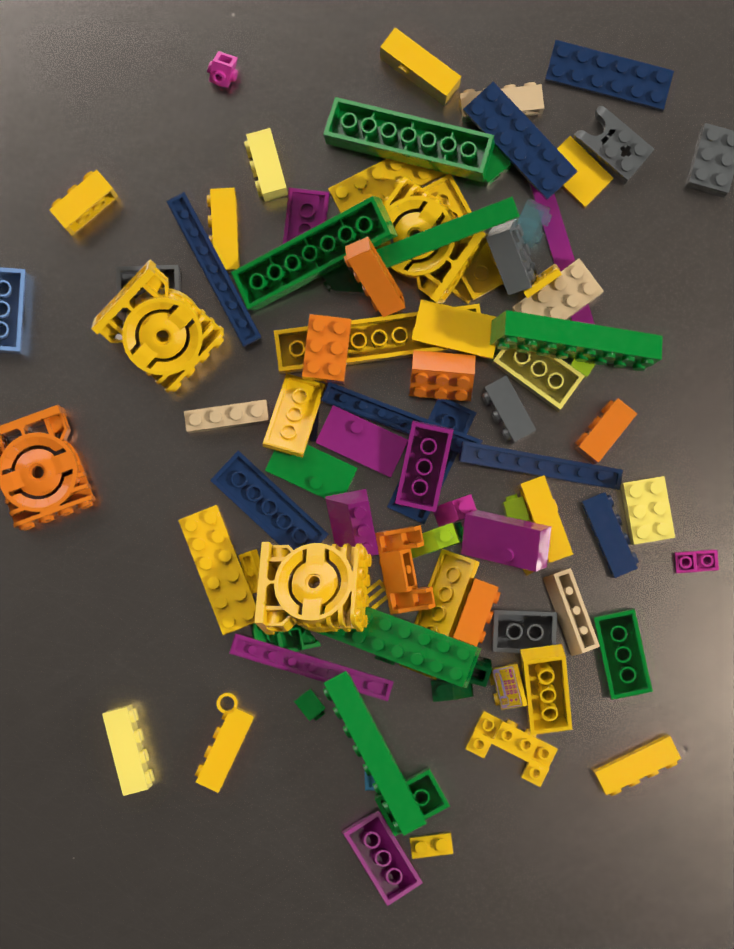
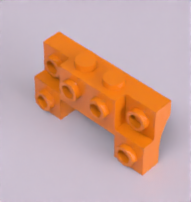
(399, 570)

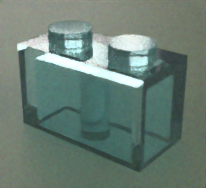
(532, 219)

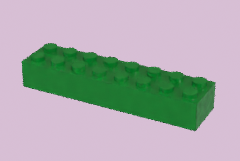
(409, 139)
(312, 253)
(575, 340)
(413, 647)
(375, 753)

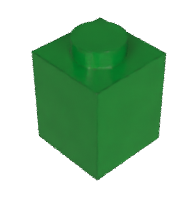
(310, 705)

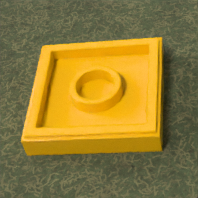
(543, 279)

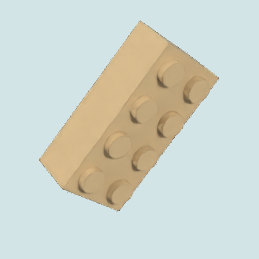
(563, 295)

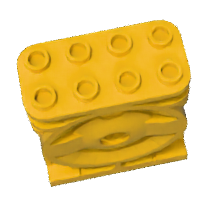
(411, 196)
(203, 332)
(300, 569)

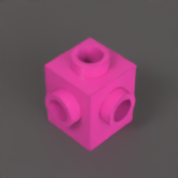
(223, 69)

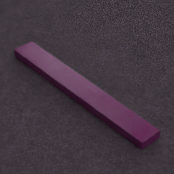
(560, 246)
(307, 665)

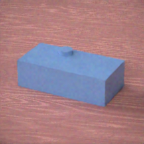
(12, 309)

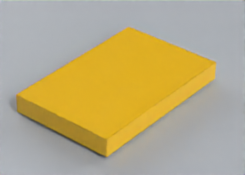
(590, 176)

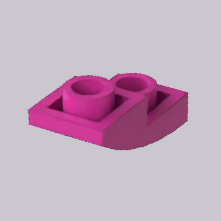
(697, 561)

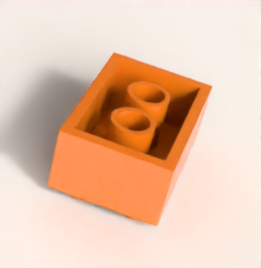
(326, 348)
(442, 375)
(604, 430)
(476, 612)

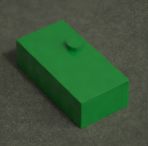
(314, 472)
(623, 654)

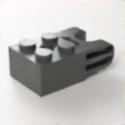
(610, 144)

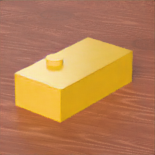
(420, 66)
(544, 511)
(546, 689)

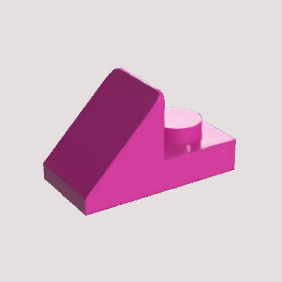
(454, 510)

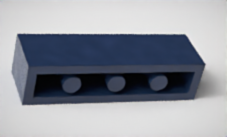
(608, 534)

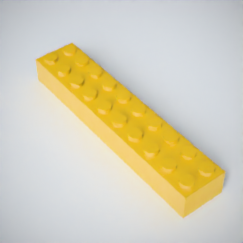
(369, 341)

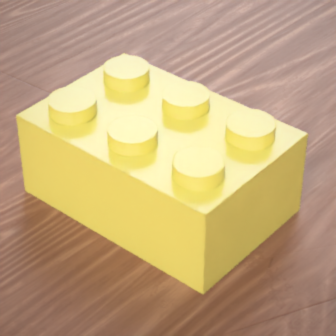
(265, 165)
(647, 510)

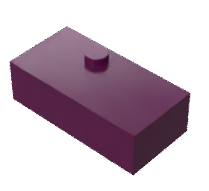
(361, 441)
(424, 466)
(506, 540)

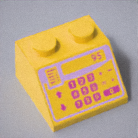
(508, 686)

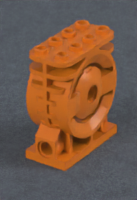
(75, 489)

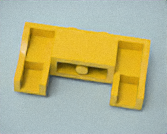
(515, 741)

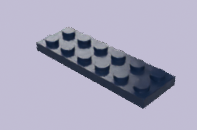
(609, 75)
(520, 140)
(452, 416)
(267, 503)

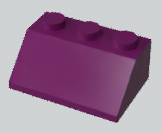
(352, 520)

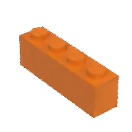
(374, 276)

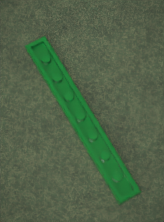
(449, 232)

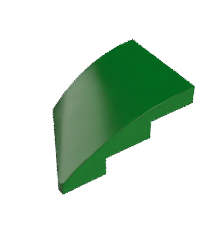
(295, 639)

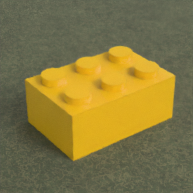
(83, 202)

